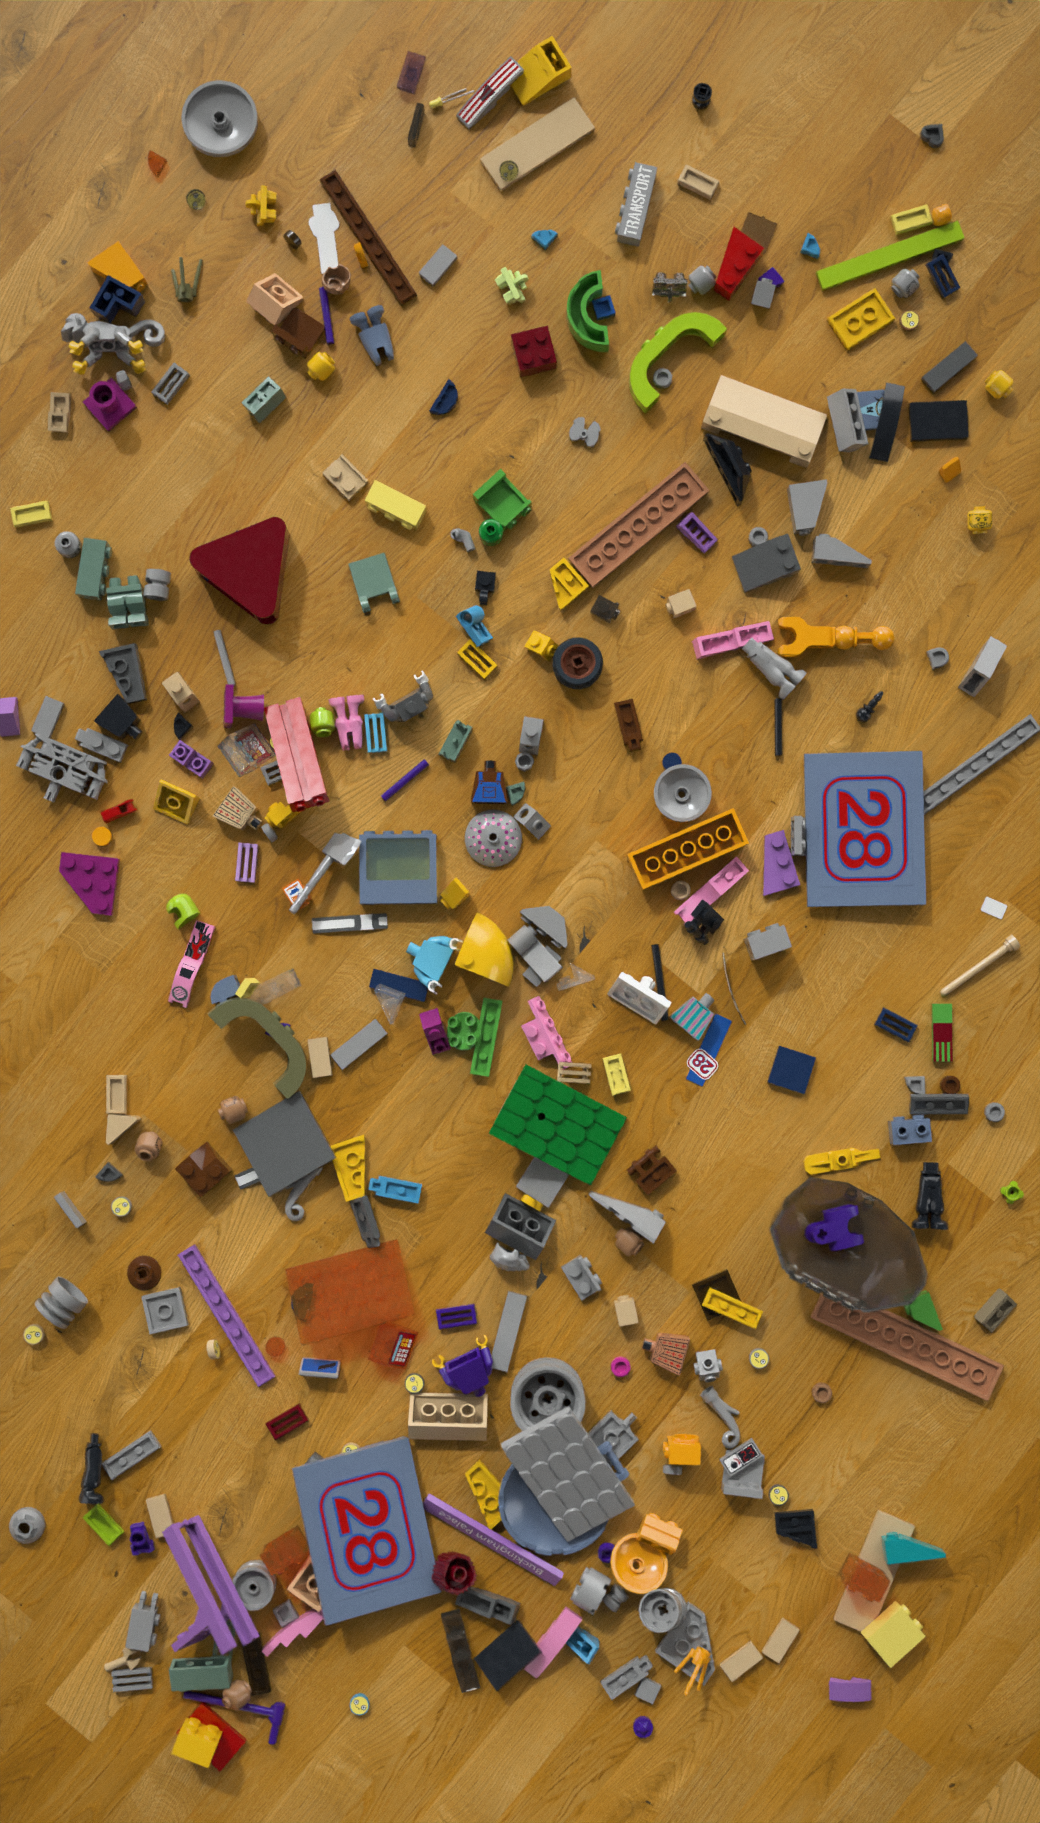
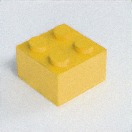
(197, 1742)

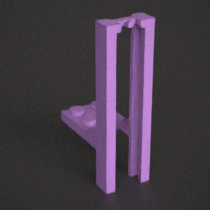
(209, 1617)

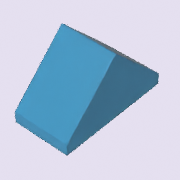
(583, 1644)

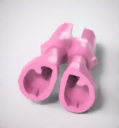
(348, 727)

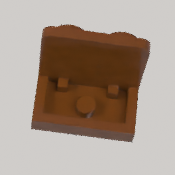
(298, 332)

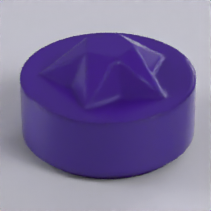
(605, 1551)
(642, 1726)

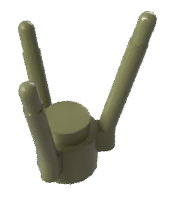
(184, 291)

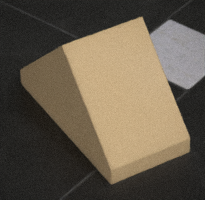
(118, 1125)

